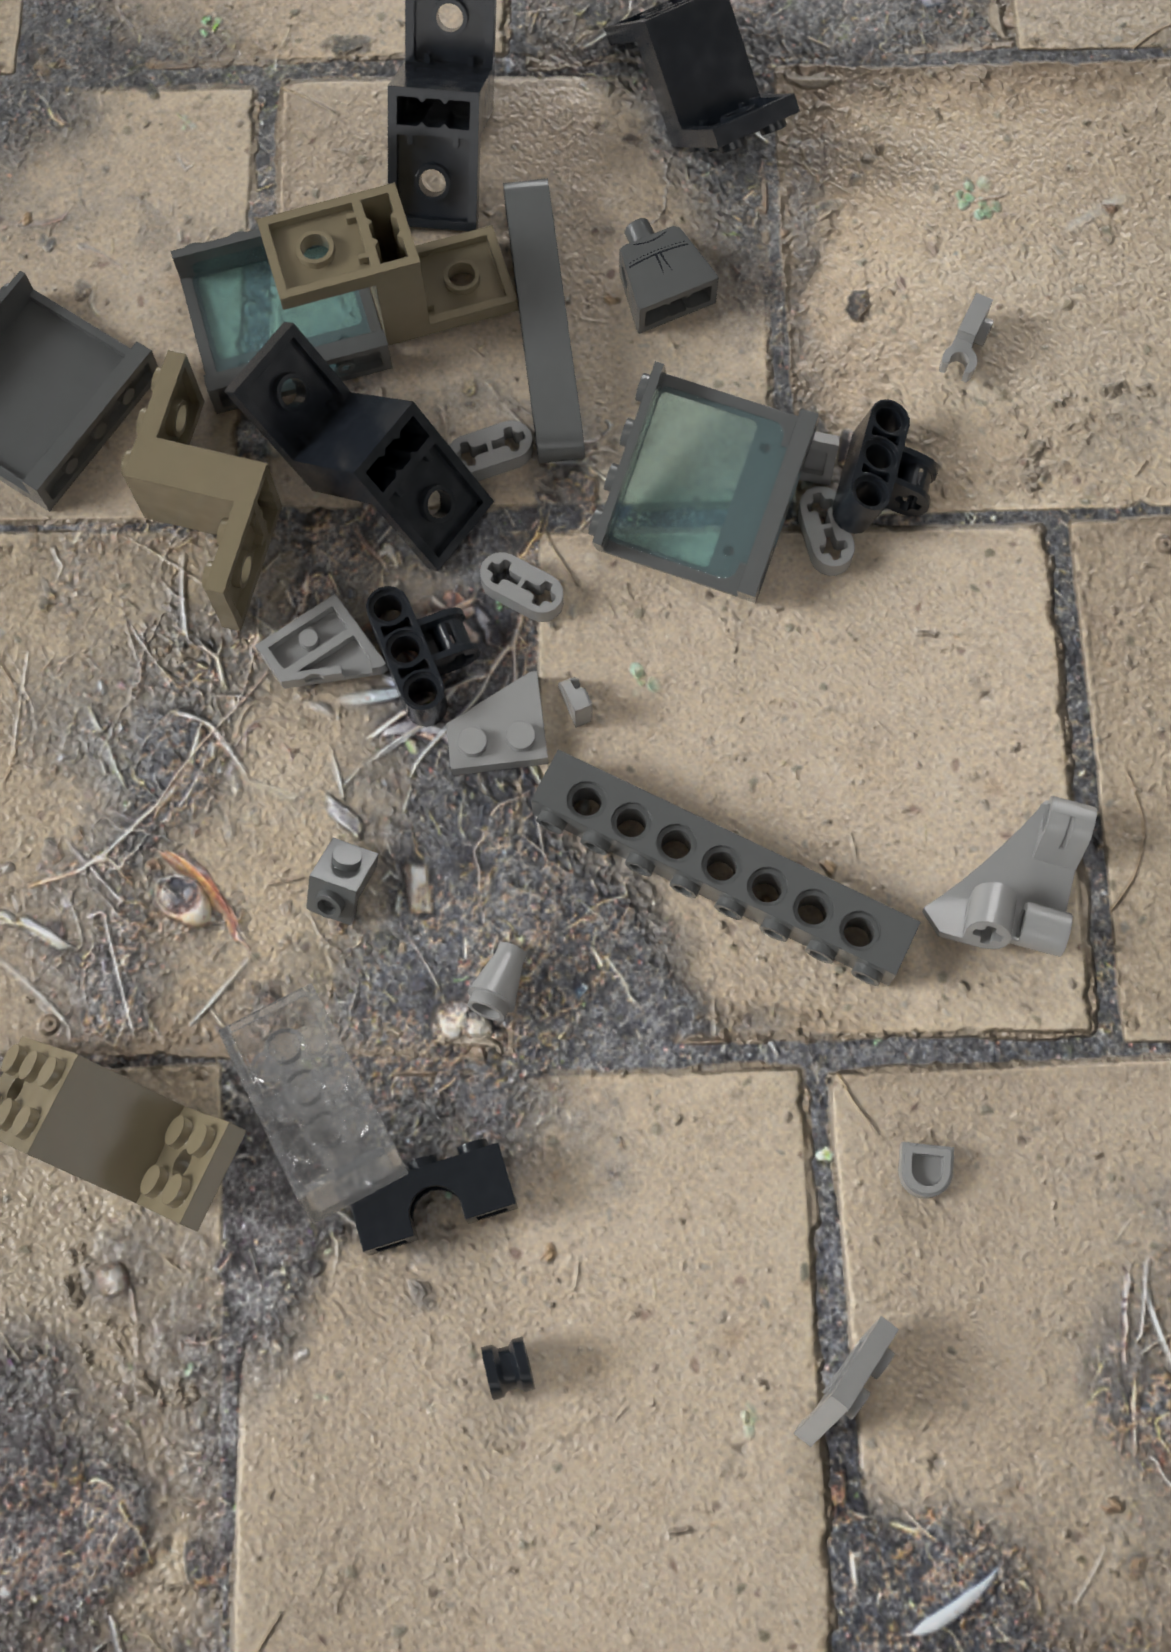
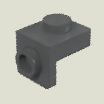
(340, 880)

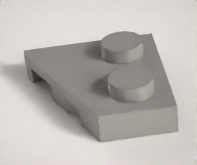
(320, 648)
(500, 731)
(846, 1389)

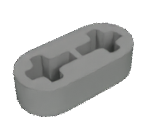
(490, 450)
(816, 533)
(527, 578)

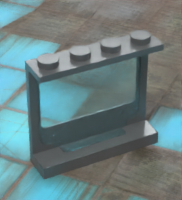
(239, 310)
(702, 484)

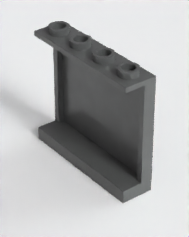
(59, 391)

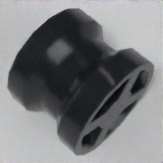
(507, 1368)

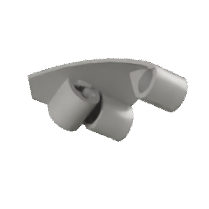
(1023, 886)

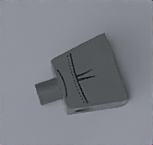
(663, 275)

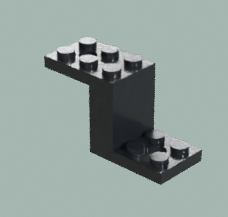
(702, 74)
(440, 110)
(360, 446)

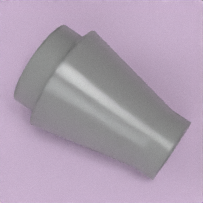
(497, 985)

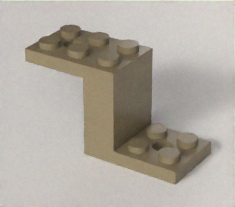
(376, 250)
(202, 489)
(113, 1131)

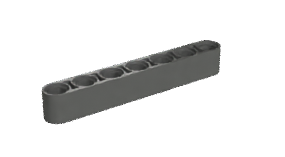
(543, 321)

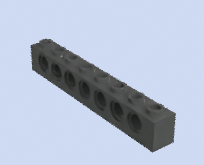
(574, 780)

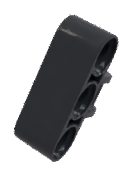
(882, 471)
(430, 640)

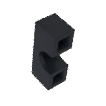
(473, 1176)

